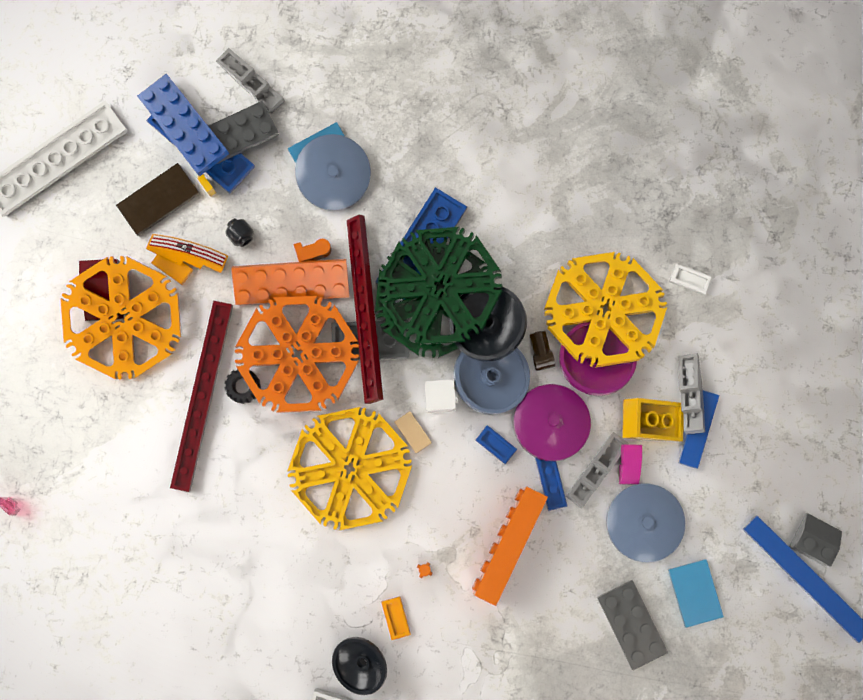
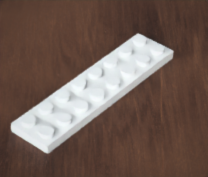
(58, 156)

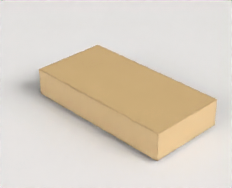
(413, 432)

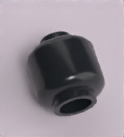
(239, 232)

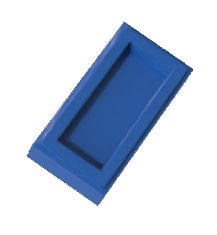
(496, 444)

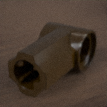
(543, 356)

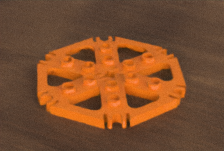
(288, 370)

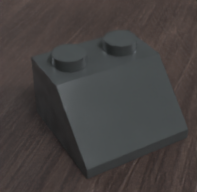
(817, 540)

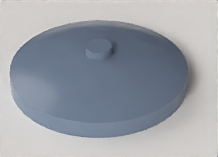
(332, 172)
(492, 385)
(645, 522)

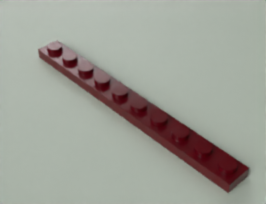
(364, 310)
(201, 396)

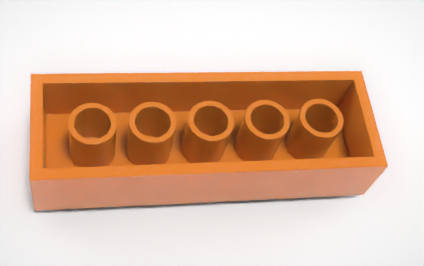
(509, 546)

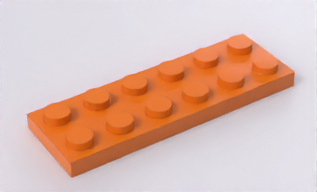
(309, 278)

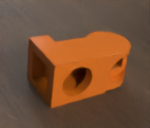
(313, 252)

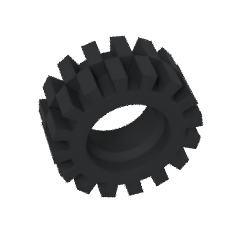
(231, 389)

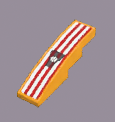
(182, 250)

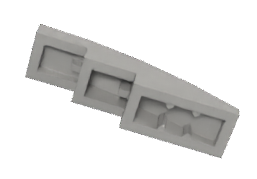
(250, 80)
(691, 393)
(596, 470)

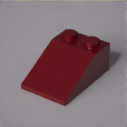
(97, 284)

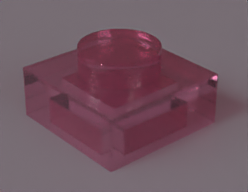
(9, 505)

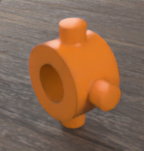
(424, 570)

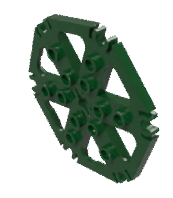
(425, 286)
(408, 306)

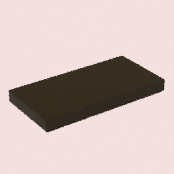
(157, 199)

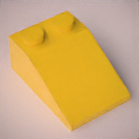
(652, 420)

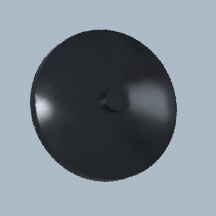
(502, 330)

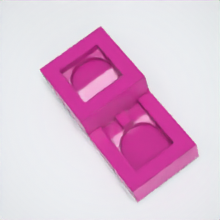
(630, 464)

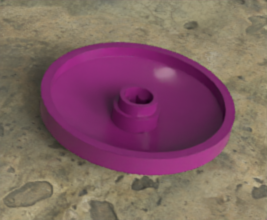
(593, 380)
(552, 422)

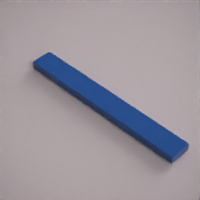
(805, 578)

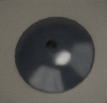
(353, 671)

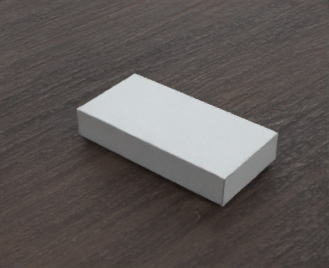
(690, 279)

